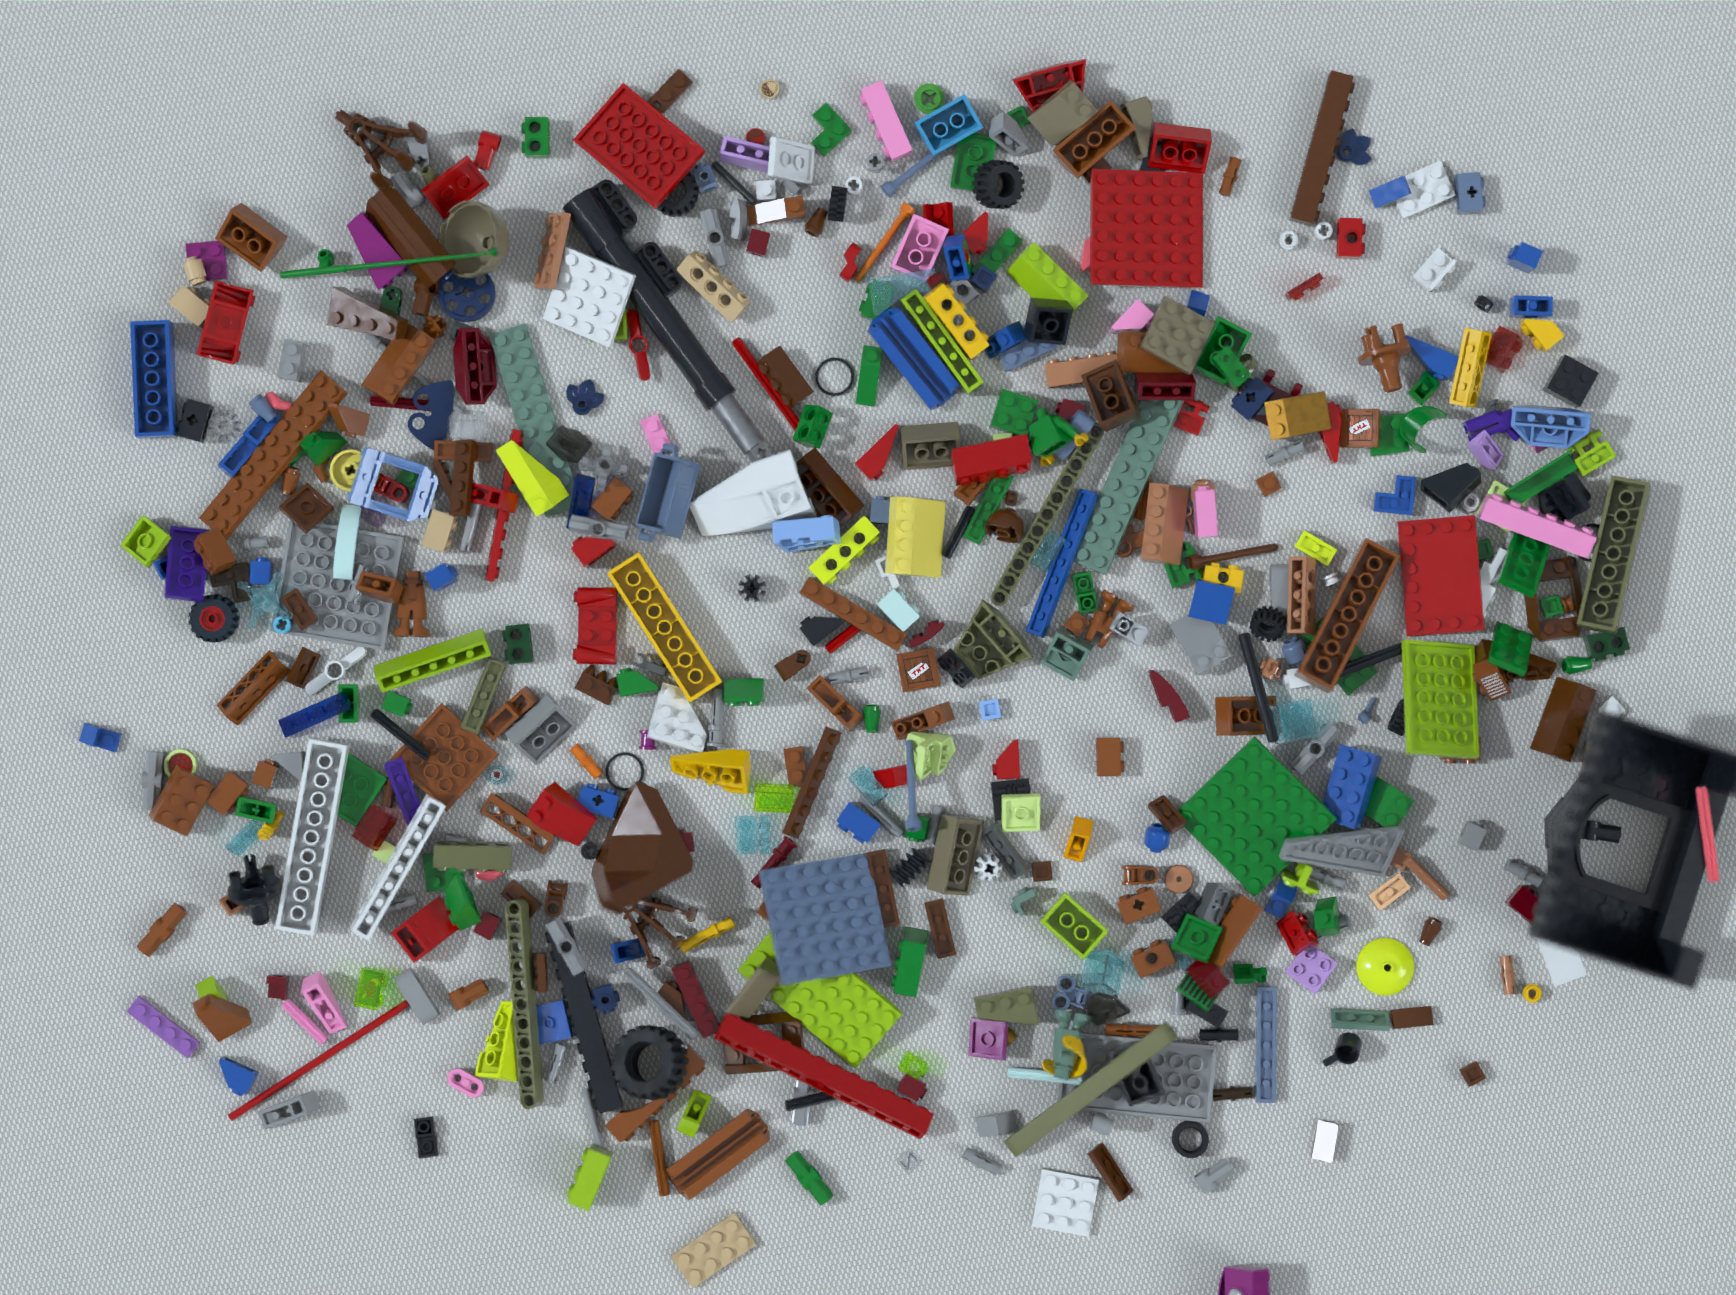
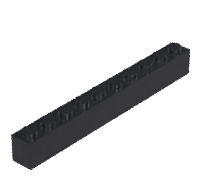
(587, 1029)

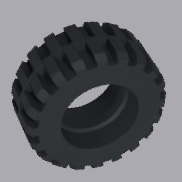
(627, 1058)

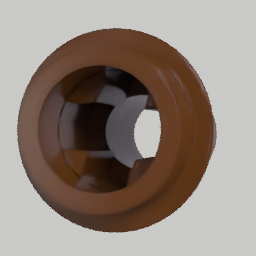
(816, 222)
(1430, 930)

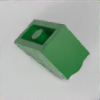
(321, 445)
(633, 683)
(915, 836)
(1327, 916)

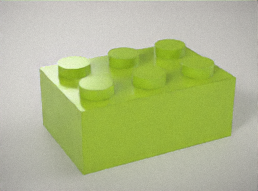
(1073, 925)
(589, 1177)

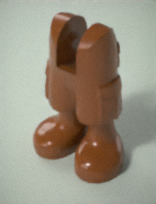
(1101, 620)

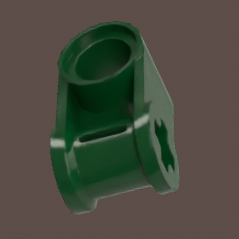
(392, 304)

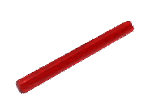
(765, 382)

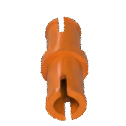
(586, 761)

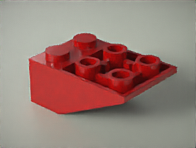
(425, 930)

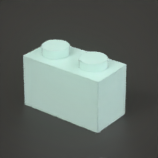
(898, 609)

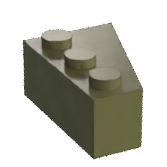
(1009, 1006)

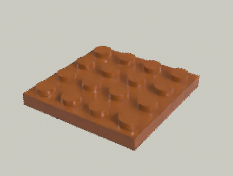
(455, 759)

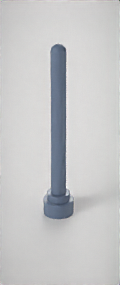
(890, 187)
(913, 822)

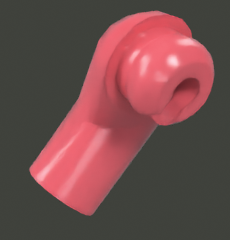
(276, 403)
(488, 875)

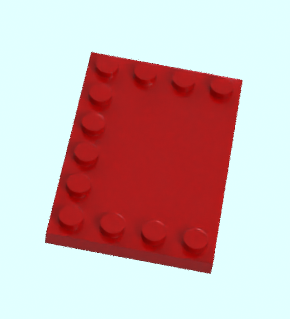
(639, 146)
(1441, 575)

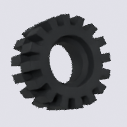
(837, 203)
(1268, 615)
(1397, 720)

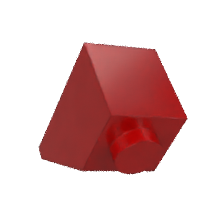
(977, 234)
(1007, 763)
(892, 776)

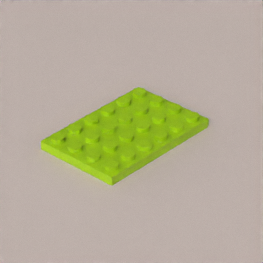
(1440, 699)

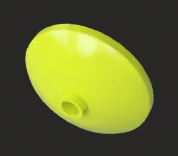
(1372, 961)

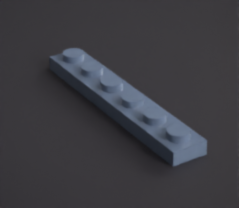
(1266, 1044)

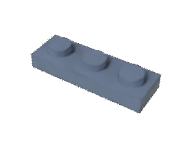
(1024, 353)

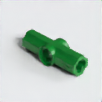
(809, 1177)

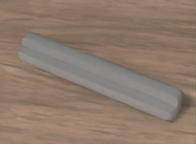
(883, 817)

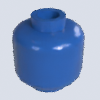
(1156, 837)

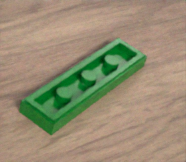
(989, 503)

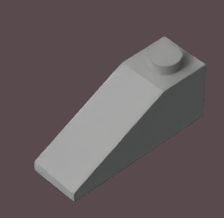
(289, 1109)

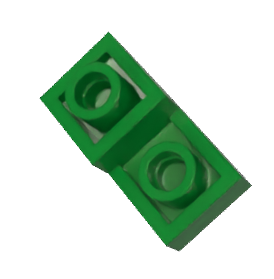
(1084, 592)

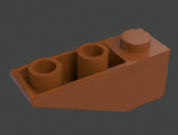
(923, 720)

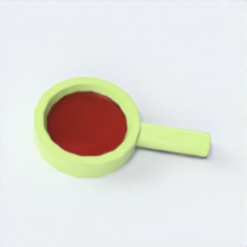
(181, 758)

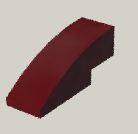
(1168, 696)

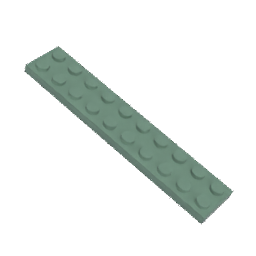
(531, 404)
(1126, 483)

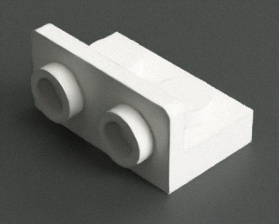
(1434, 269)

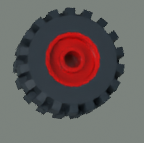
(214, 618)

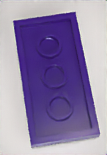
(184, 566)

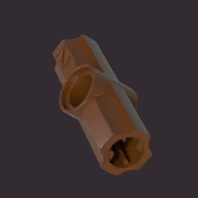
(424, 297)

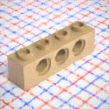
(703, 284)

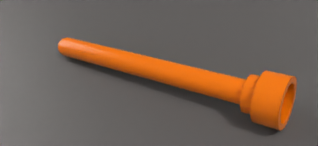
(905, 212)

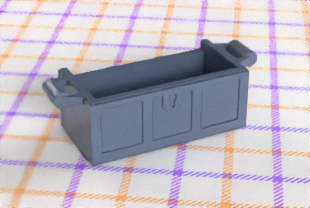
(667, 495)

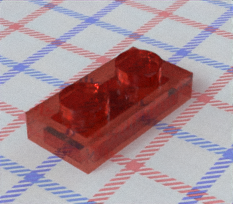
(1312, 283)

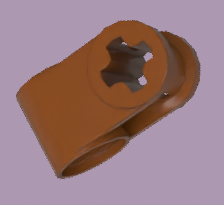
(1137, 875)

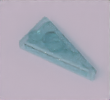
(890, 289)

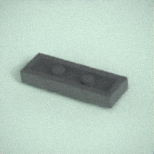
(1005, 851)

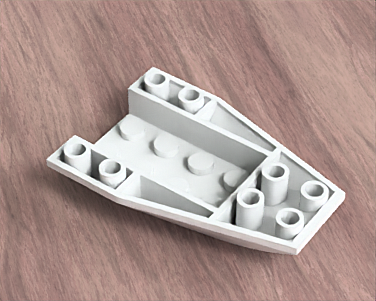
(754, 498)

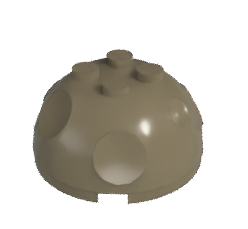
(470, 230)

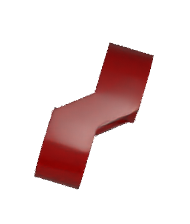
(850, 256)

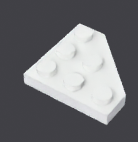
(676, 721)

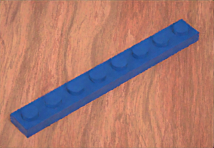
(1062, 564)

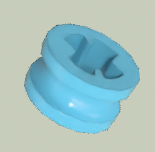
(287, 627)

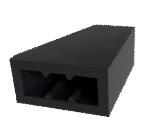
(1452, 486)

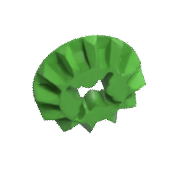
(929, 89)

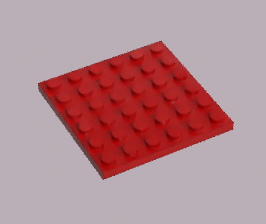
(1146, 228)

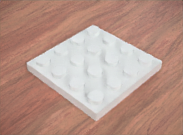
(589, 297)

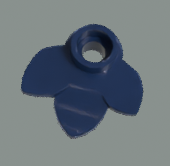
(1356, 148)
(584, 394)

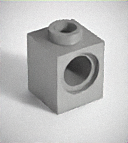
(1472, 835)

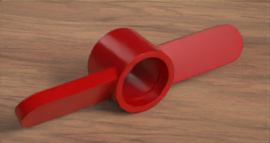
(636, 333)

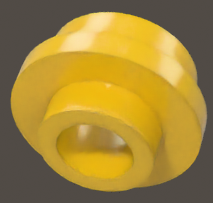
(1538, 993)

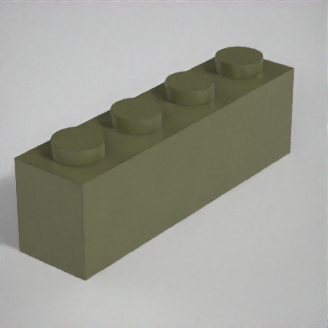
(472, 856)

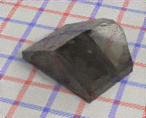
(569, 444)
(1105, 1008)

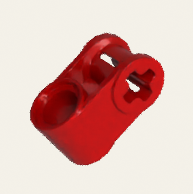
(387, 487)

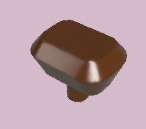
(1011, 498)

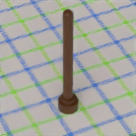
(1196, 561)

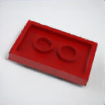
(455, 186)

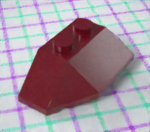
(474, 366)

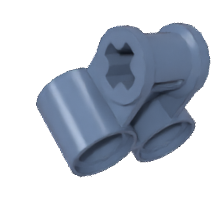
(1071, 994)

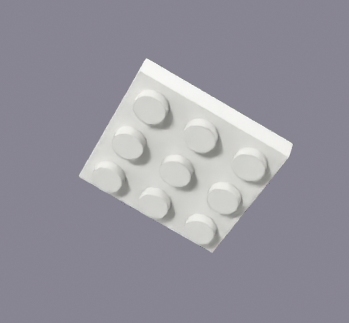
(1065, 1202)

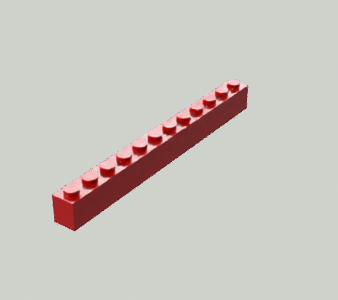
(823, 1075)

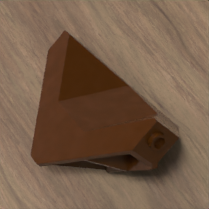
(639, 851)

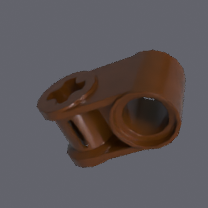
(790, 666)
(555, 896)

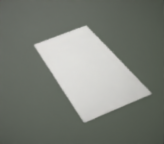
(1561, 963)

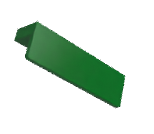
(1542, 478)

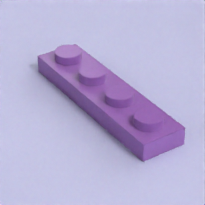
(163, 1027)

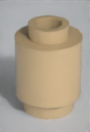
(195, 271)

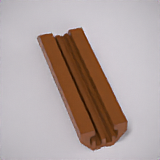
(718, 1154)

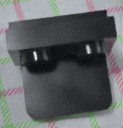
(1565, 498)

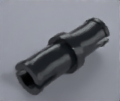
(1219, 1035)

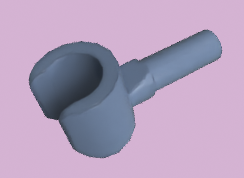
(1364, 717)

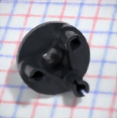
(254, 889)

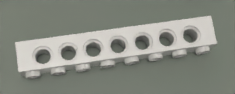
(397, 867)

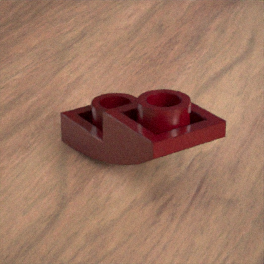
(932, 629)

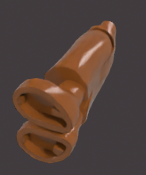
(412, 607)

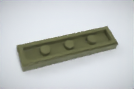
(483, 695)

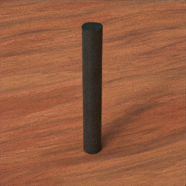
(734, 183)

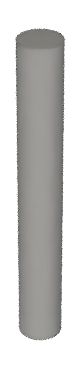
(592, 1116)

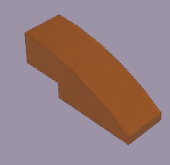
(835, 703)
(510, 713)

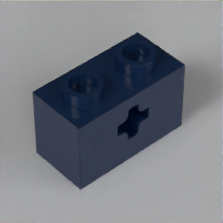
(1251, 409)

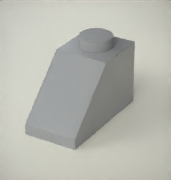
(1007, 134)

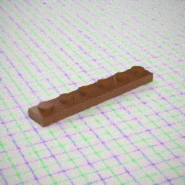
(853, 614)

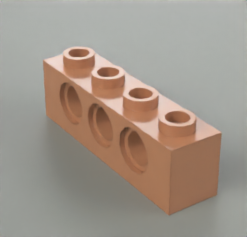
(1301, 595)

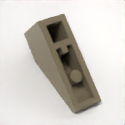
(1140, 114)

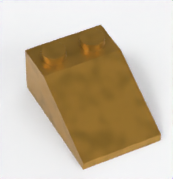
(1297, 415)

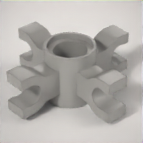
(603, 461)

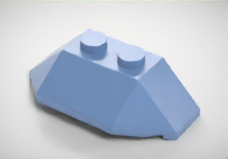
(1550, 425)

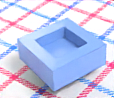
(989, 709)

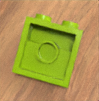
(146, 541)

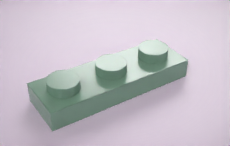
(1360, 1019)

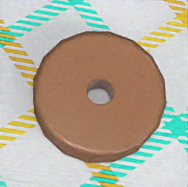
(1186, 879)

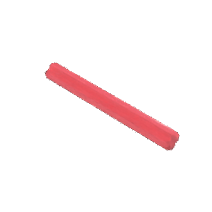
(1707, 834)

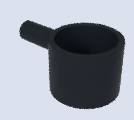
(1346, 1049)

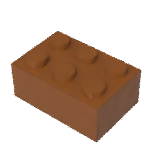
(181, 800)

